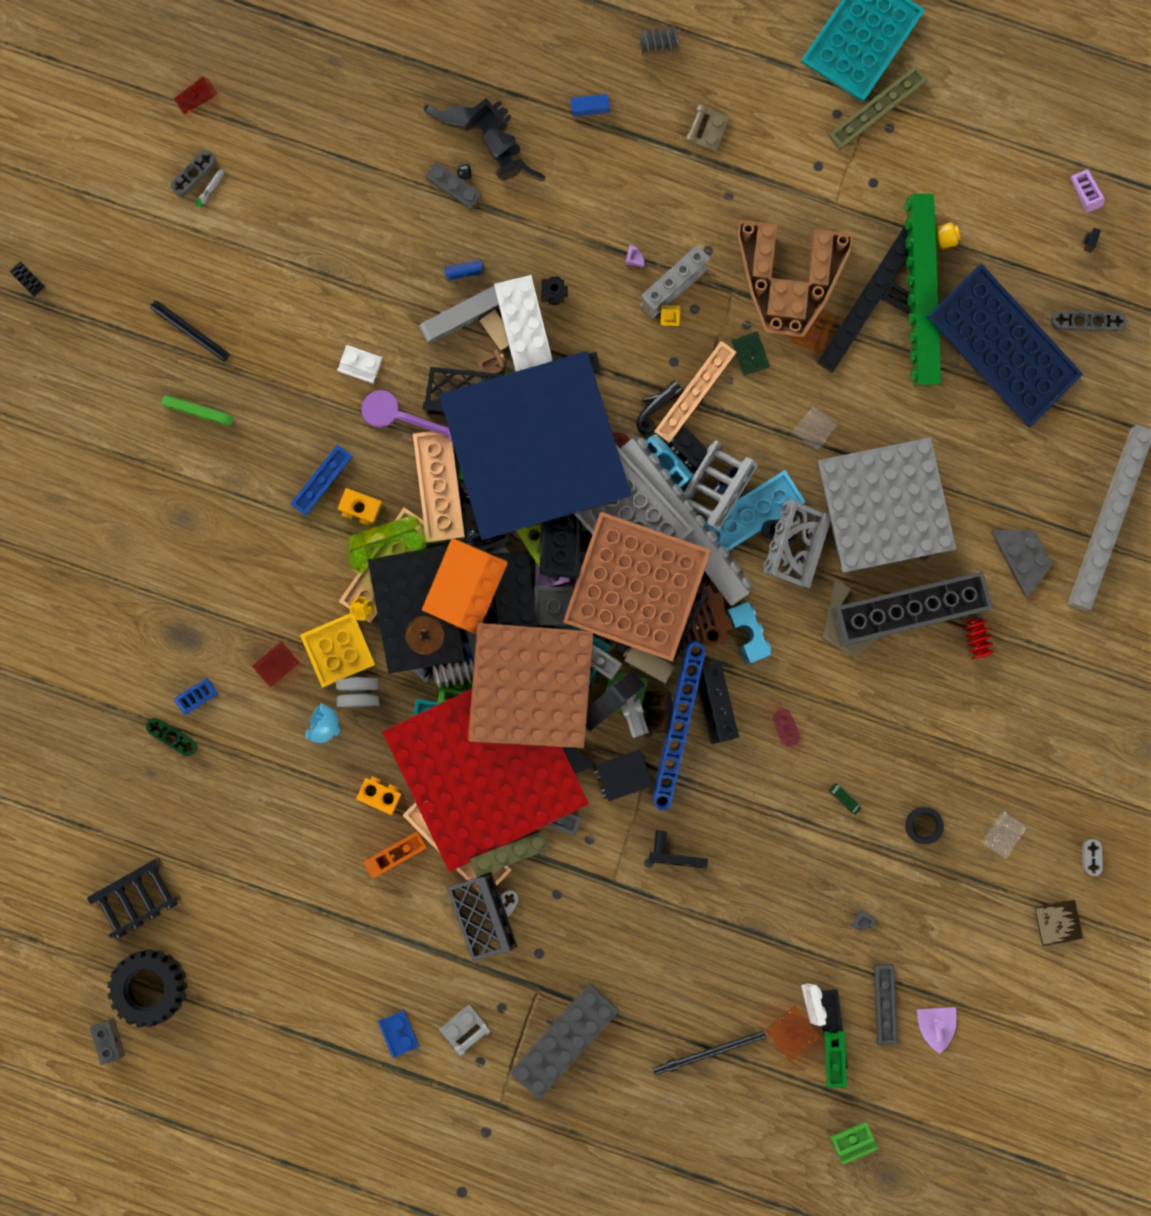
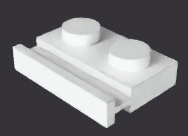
(359, 364)
(812, 996)

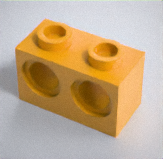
(377, 801)

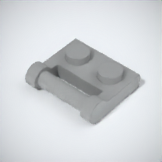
(460, 1025)

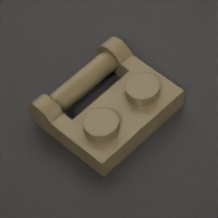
(713, 131)

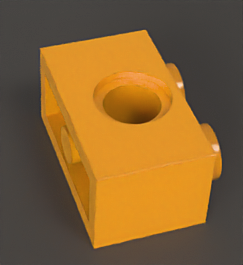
(351, 499)

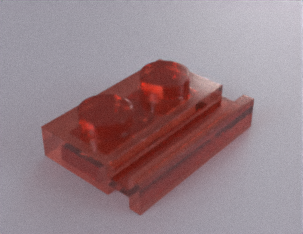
(276, 664)

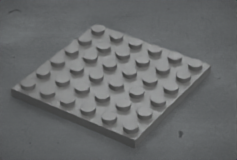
(886, 505)

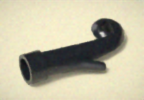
(656, 401)

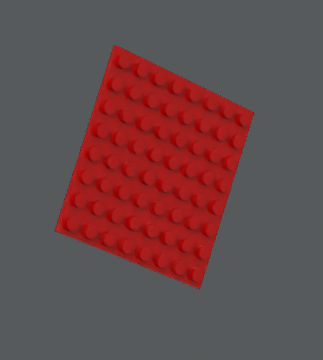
(479, 791)

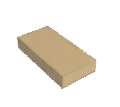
(495, 328)

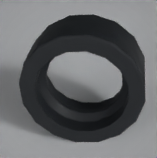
(924, 840)

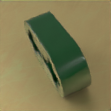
(845, 799)

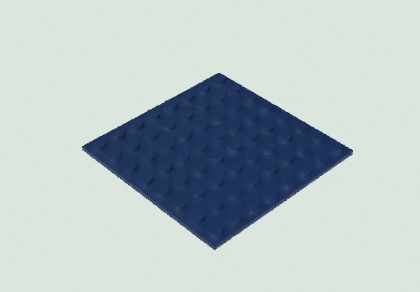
(534, 445)

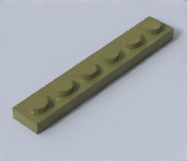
(877, 107)

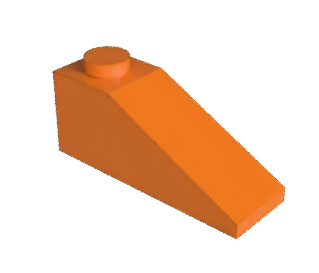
(394, 855)

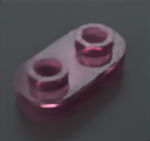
(787, 727)

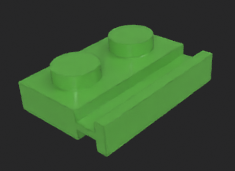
(854, 1142)

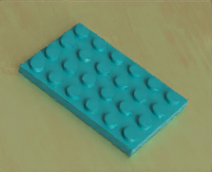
(861, 42)

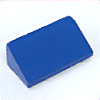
(590, 105)
(463, 270)

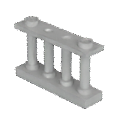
(735, 484)

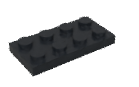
(560, 547)
(515, 592)

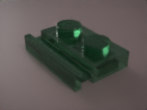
(750, 353)

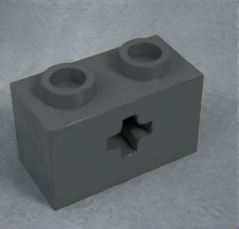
(107, 1041)

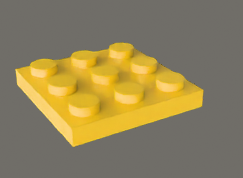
(337, 650)

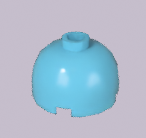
(323, 725)

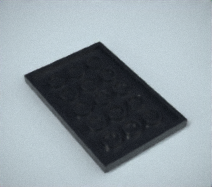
(399, 592)

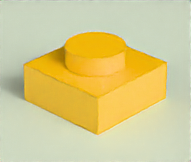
(670, 315)

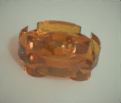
(414, 639)

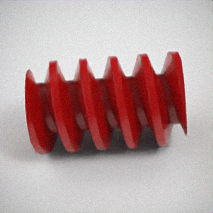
(979, 638)

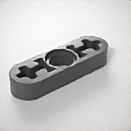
(194, 181)

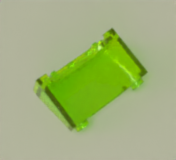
(404, 529)

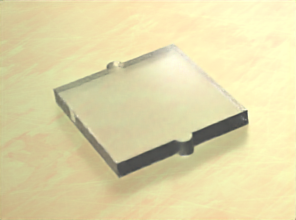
(815, 428)

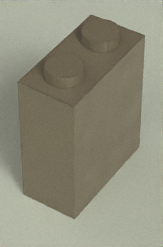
(648, 664)

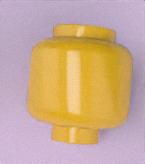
(947, 235)

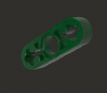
(181, 749)

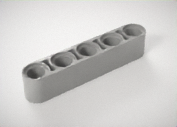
(459, 315)

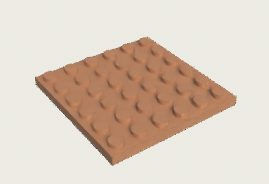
(637, 586)
(530, 685)

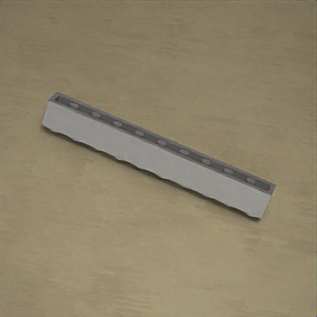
(1110, 518)
(720, 567)

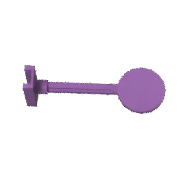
(382, 408)

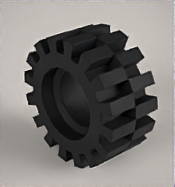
(27, 279)

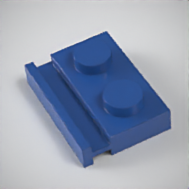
(398, 1033)

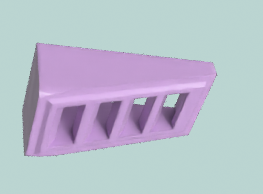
(1092, 201)

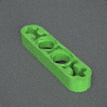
(196, 410)

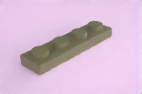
(509, 854)

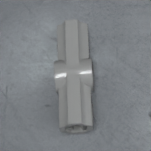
(633, 712)

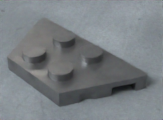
(1024, 556)

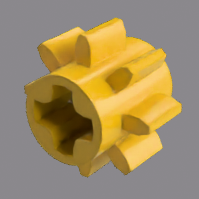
(361, 608)

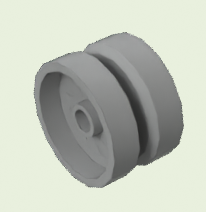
(357, 692)

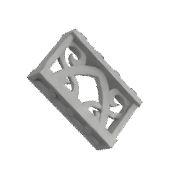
(674, 282)
(780, 548)

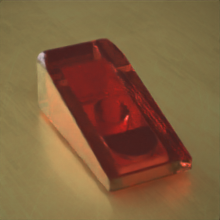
(195, 95)

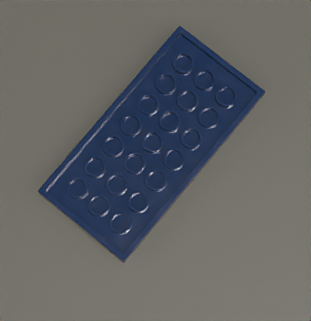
(1004, 345)

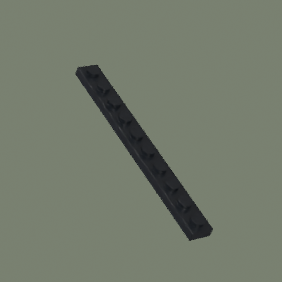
(865, 303)

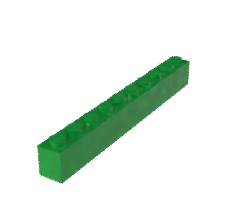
(923, 289)

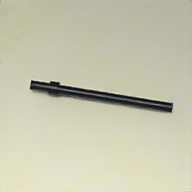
(672, 1064)

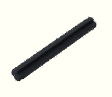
(190, 331)

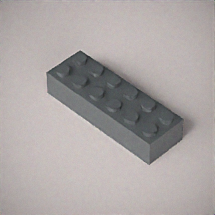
(564, 1041)

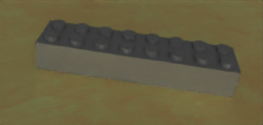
(911, 609)

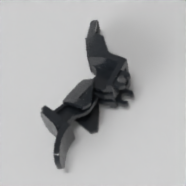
(493, 125)

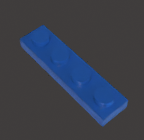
(321, 480)

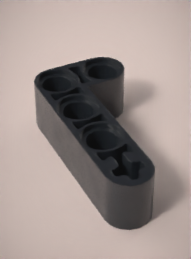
(612, 699)

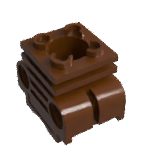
(710, 619)

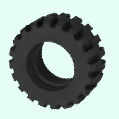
(121, 988)

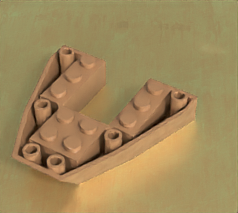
(790, 305)

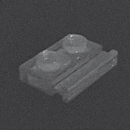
(1004, 835)

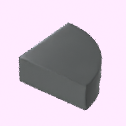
(863, 921)

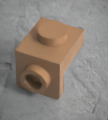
(493, 364)

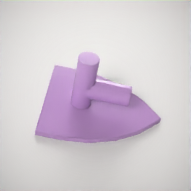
(937, 1026)

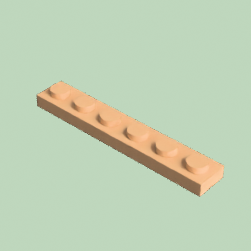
(695, 392)

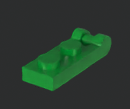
(835, 1060)

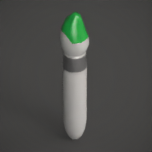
(210, 187)

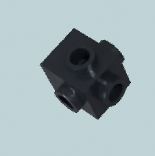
(553, 290)

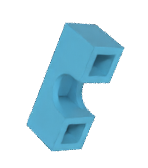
(670, 461)
(744, 617)

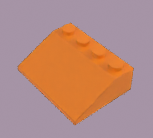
(464, 585)

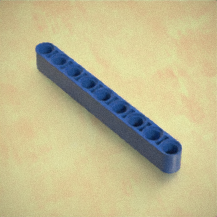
(678, 734)

